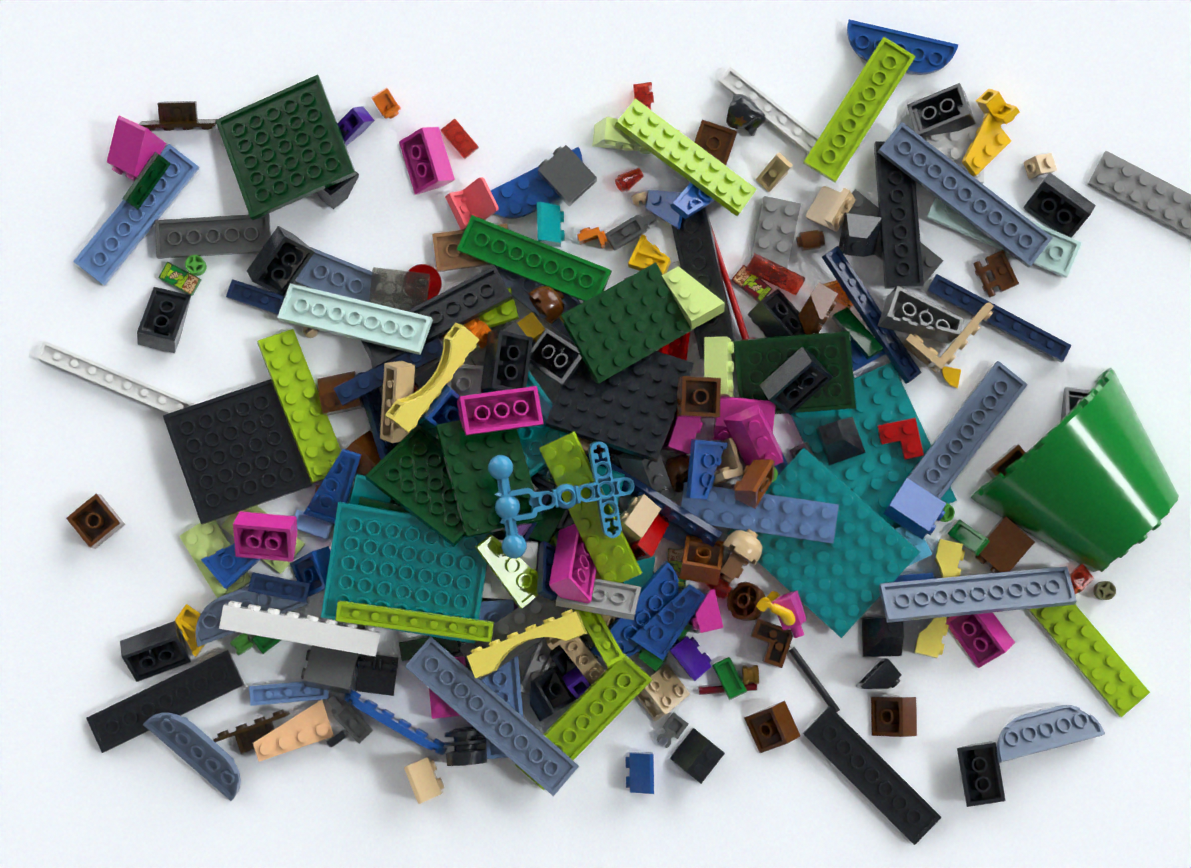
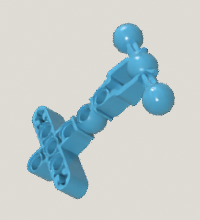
(508, 506)

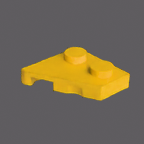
(648, 254)
(187, 622)

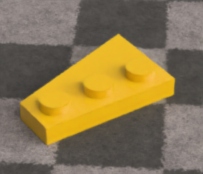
(987, 144)

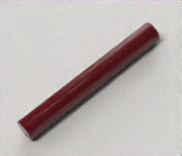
(719, 689)

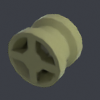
(1108, 591)

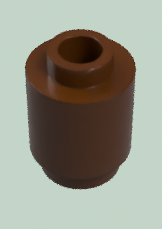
(810, 240)

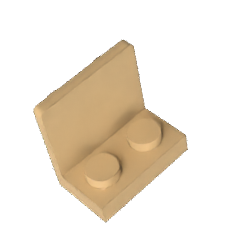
(730, 465)
(662, 693)

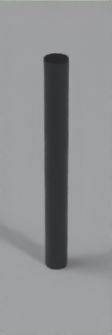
(813, 679)

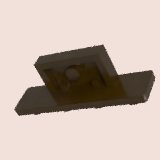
(178, 115)
(247, 735)

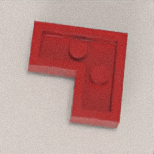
(905, 432)

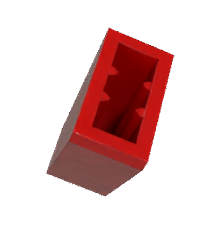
(647, 545)

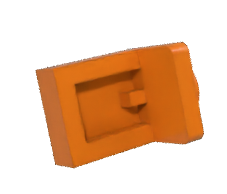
(386, 104)
(587, 235)
(480, 330)

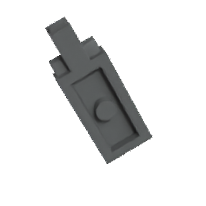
(629, 230)
(350, 719)

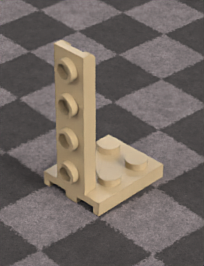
(929, 355)
(580, 655)

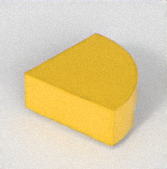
(951, 376)

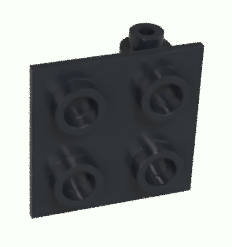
(377, 674)

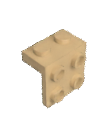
(830, 207)

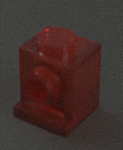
(642, 93)

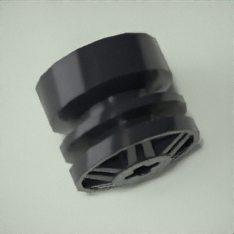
(465, 747)

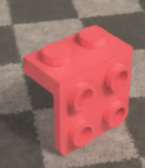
(472, 200)

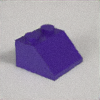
(691, 658)

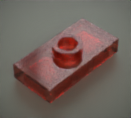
(459, 139)

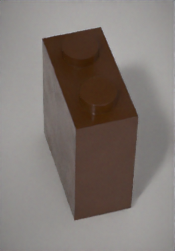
(1005, 547)

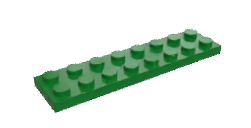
(533, 259)

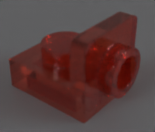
(1080, 578)

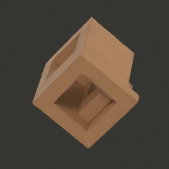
(732, 567)

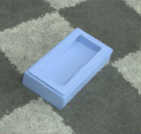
(313, 525)

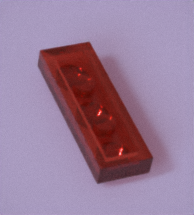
(775, 274)

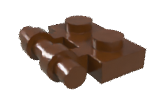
(1001, 270)

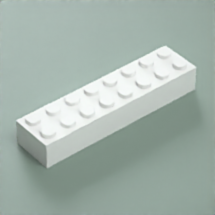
(299, 629)

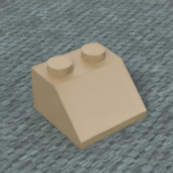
(638, 517)
(424, 779)

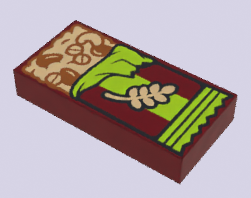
(751, 284)

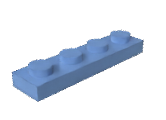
(285, 693)

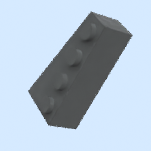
(917, 316)

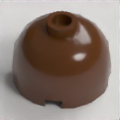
(547, 302)
(677, 471)
(743, 601)

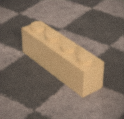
(397, 384)

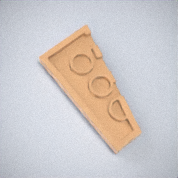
(302, 730)

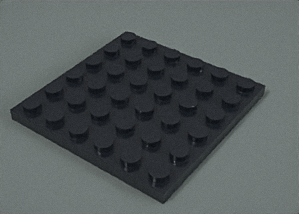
(625, 410)
(236, 451)

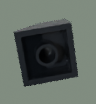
(697, 755)

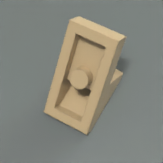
(774, 172)

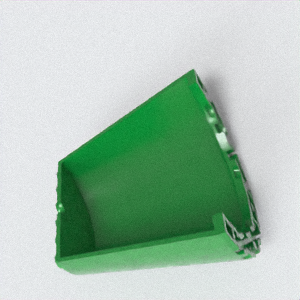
(1087, 482)

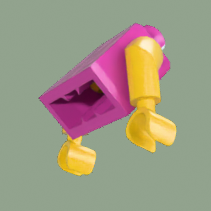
(787, 608)

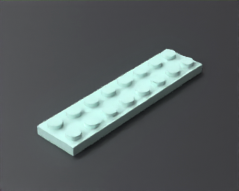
(1056, 256)
(355, 318)

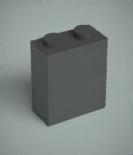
(567, 175)
(330, 669)

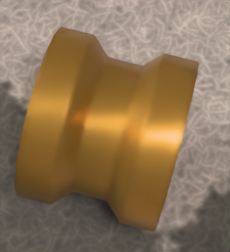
(750, 674)

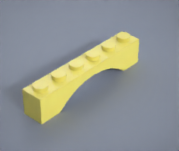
(456, 347)
(930, 639)
(489, 659)

